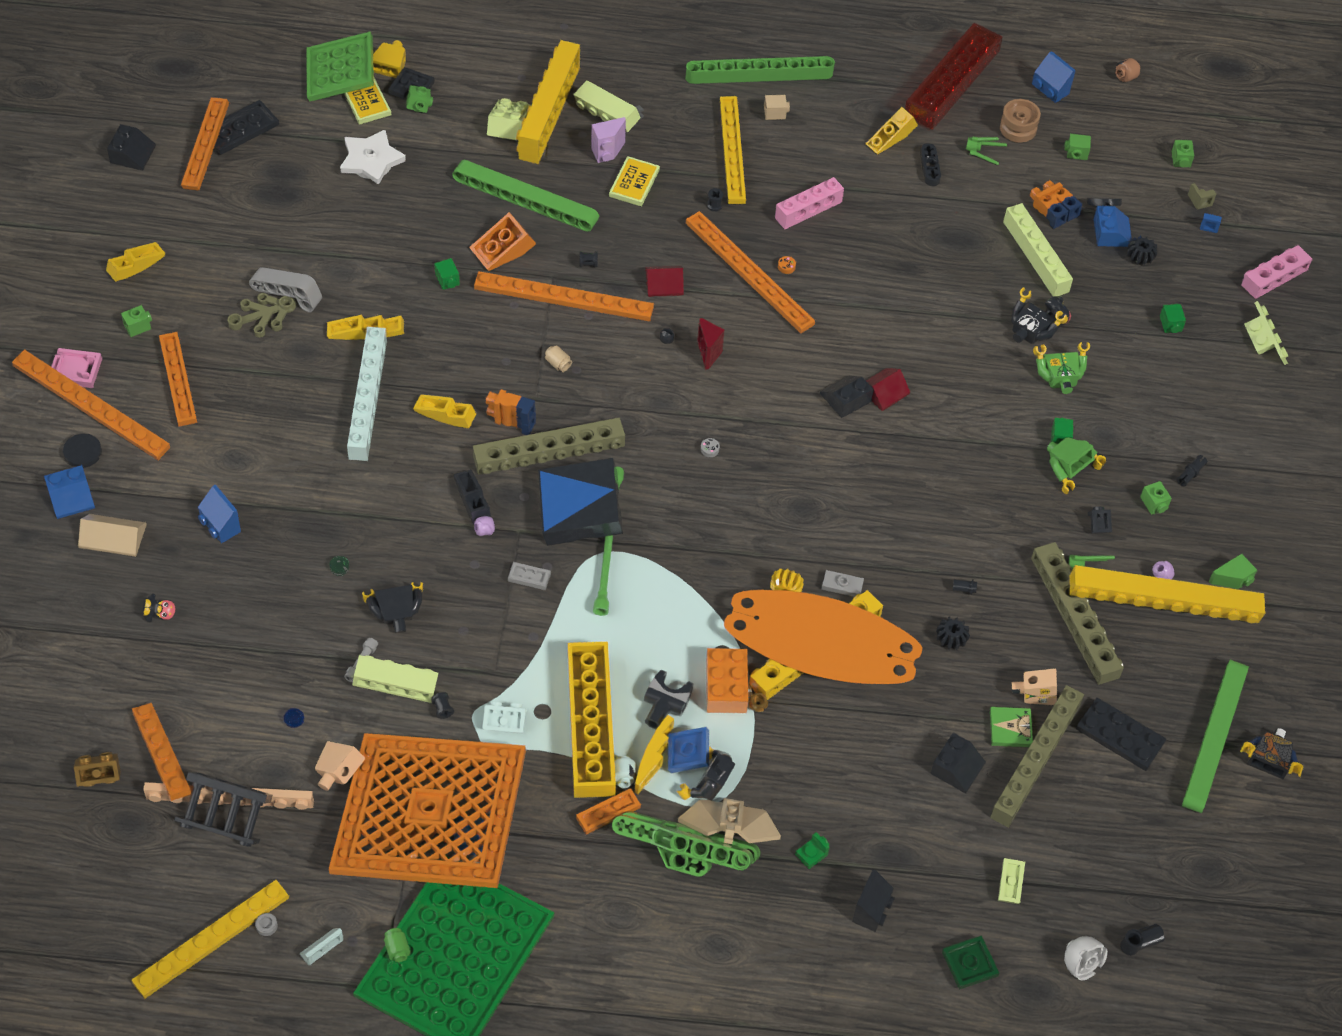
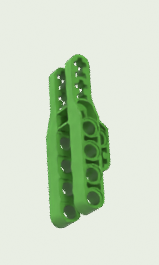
(671, 835)

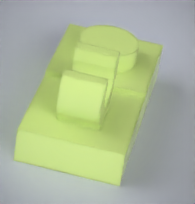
(1011, 881)

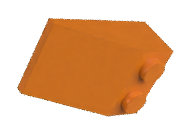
(502, 243)

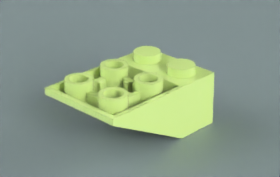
(506, 118)

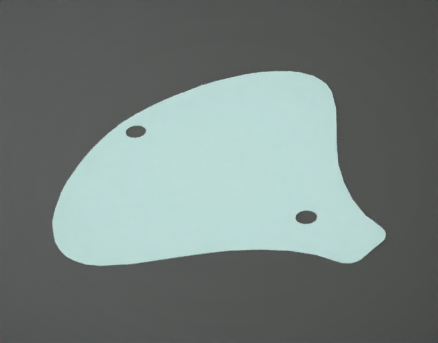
(649, 628)

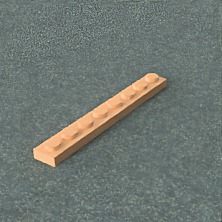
(280, 799)

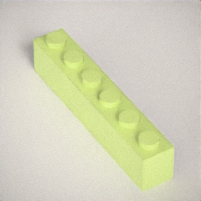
(1038, 250)

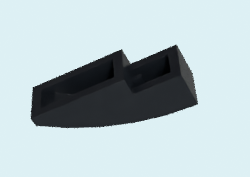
(472, 495)

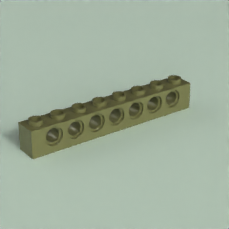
(534, 447)
(1076, 622)
(1037, 756)

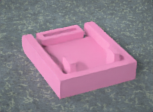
(75, 365)

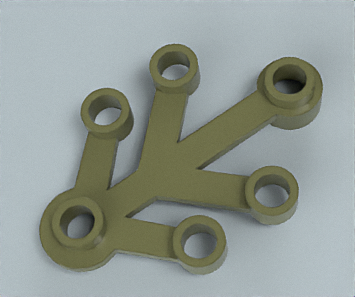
(263, 312)

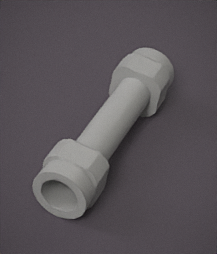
(368, 647)

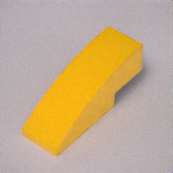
(134, 261)
(445, 410)

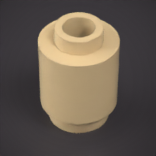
(558, 358)

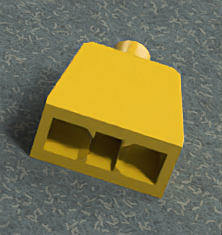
(389, 59)

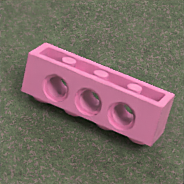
(809, 203)
(1276, 271)

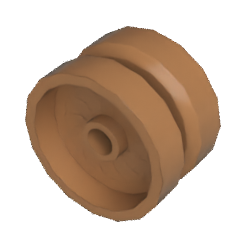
(1020, 120)

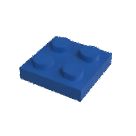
(688, 750)

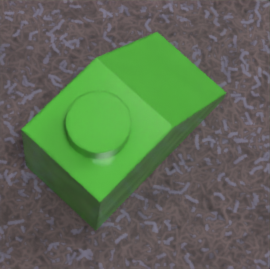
(1234, 573)

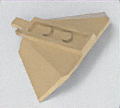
(732, 817)

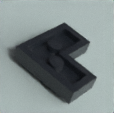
(408, 77)

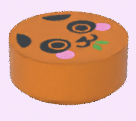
(786, 265)

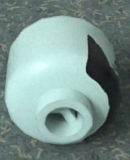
(625, 771)

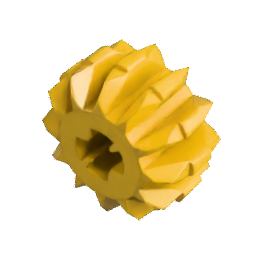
(786, 581)

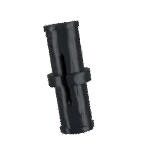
(1191, 470)

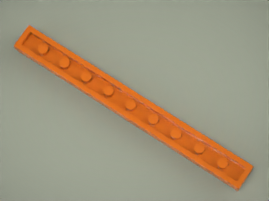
(750, 272)
(564, 296)
(91, 404)

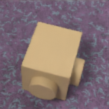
(776, 107)

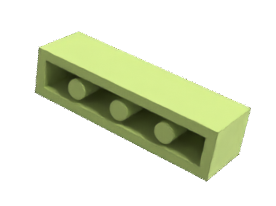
(605, 104)
(395, 678)

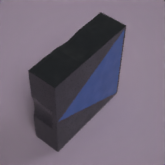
(579, 501)

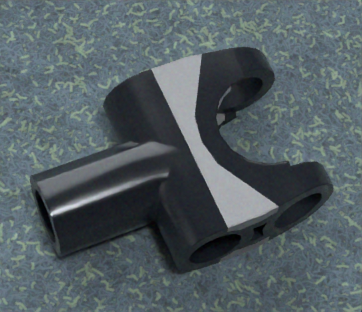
(665, 699)

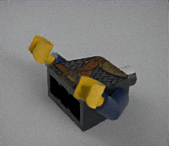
(1273, 754)

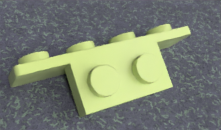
(1262, 334)

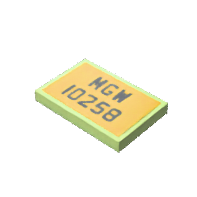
(368, 104)
(634, 181)

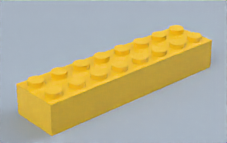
(548, 102)
(591, 720)

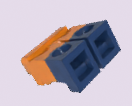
(1056, 203)
(512, 410)

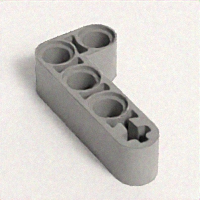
(288, 284)

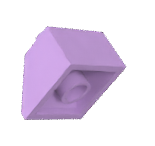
(608, 139)

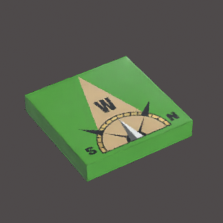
(1011, 727)

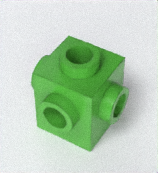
(419, 99)

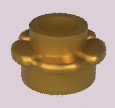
(758, 697)

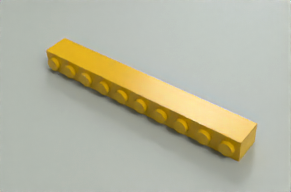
(1167, 594)

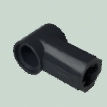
(1142, 938)

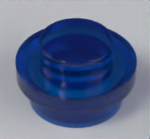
(294, 718)

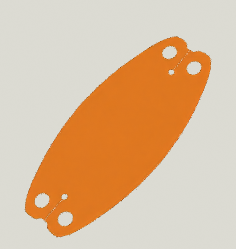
(823, 637)

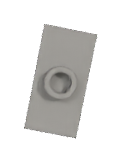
(529, 576)
(842, 583)

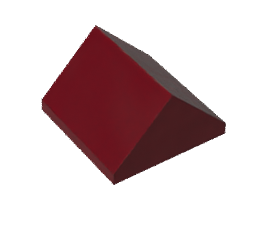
(664, 281)
(710, 342)
(888, 387)

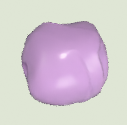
(484, 526)
(1163, 569)

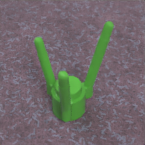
(974, 145)
(1080, 560)

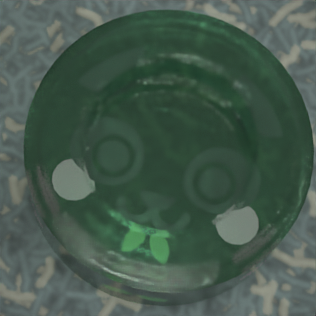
(339, 565)

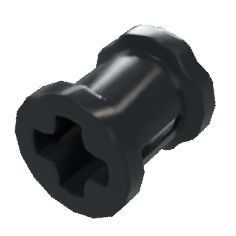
(715, 196)
(589, 259)
(442, 705)

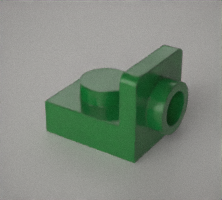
(813, 851)

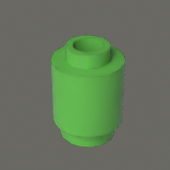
(396, 945)

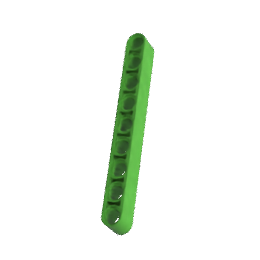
(759, 69)
(525, 195)
(1215, 736)

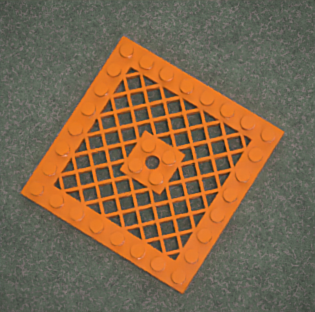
(381, 748)

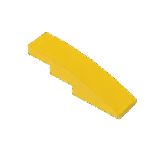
(356, 327)
(652, 757)

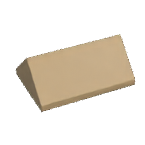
(111, 534)

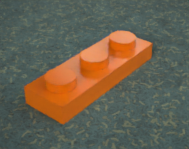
(607, 811)

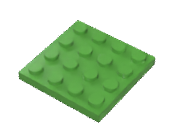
(340, 66)

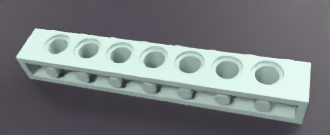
(367, 394)

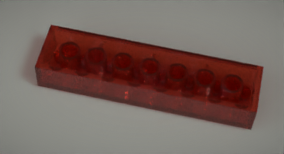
(953, 75)

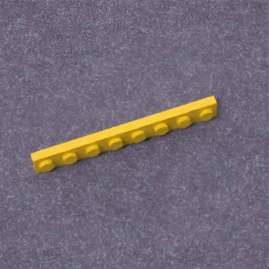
(732, 150)
(209, 939)

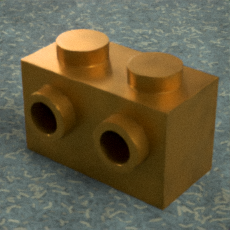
(97, 769)

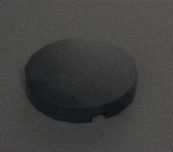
(1104, 201)
(82, 450)

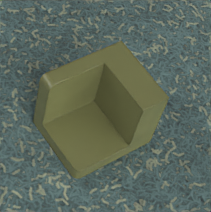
(1201, 198)

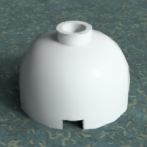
(1084, 956)

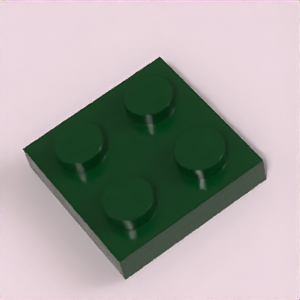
(970, 962)

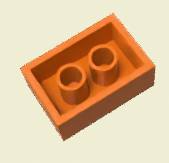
(726, 680)

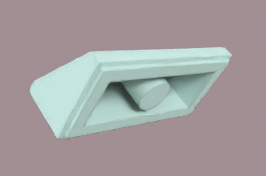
(322, 946)

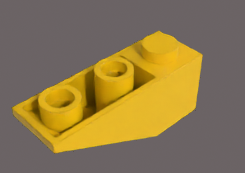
(893, 131)

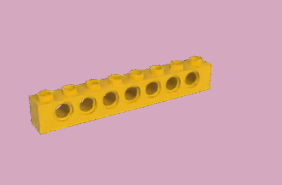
(784, 675)

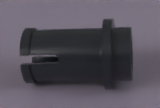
(965, 586)

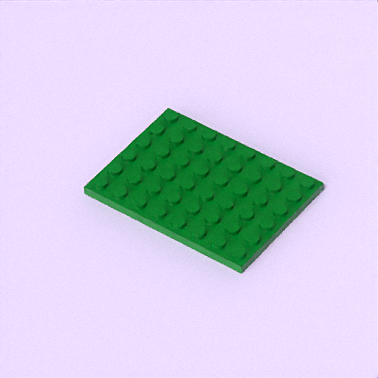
(461, 960)

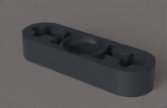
(933, 158)

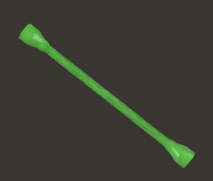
(601, 603)

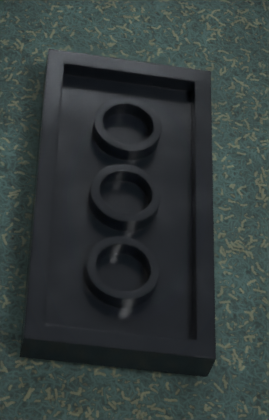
(244, 126)
(1121, 734)

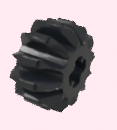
(1142, 250)
(953, 633)

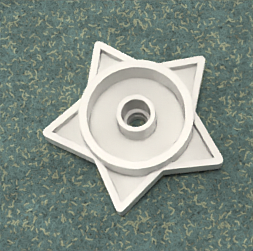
(371, 156)

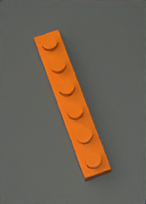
(205, 144)
(178, 379)
(161, 752)

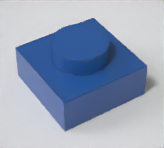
(1210, 223)

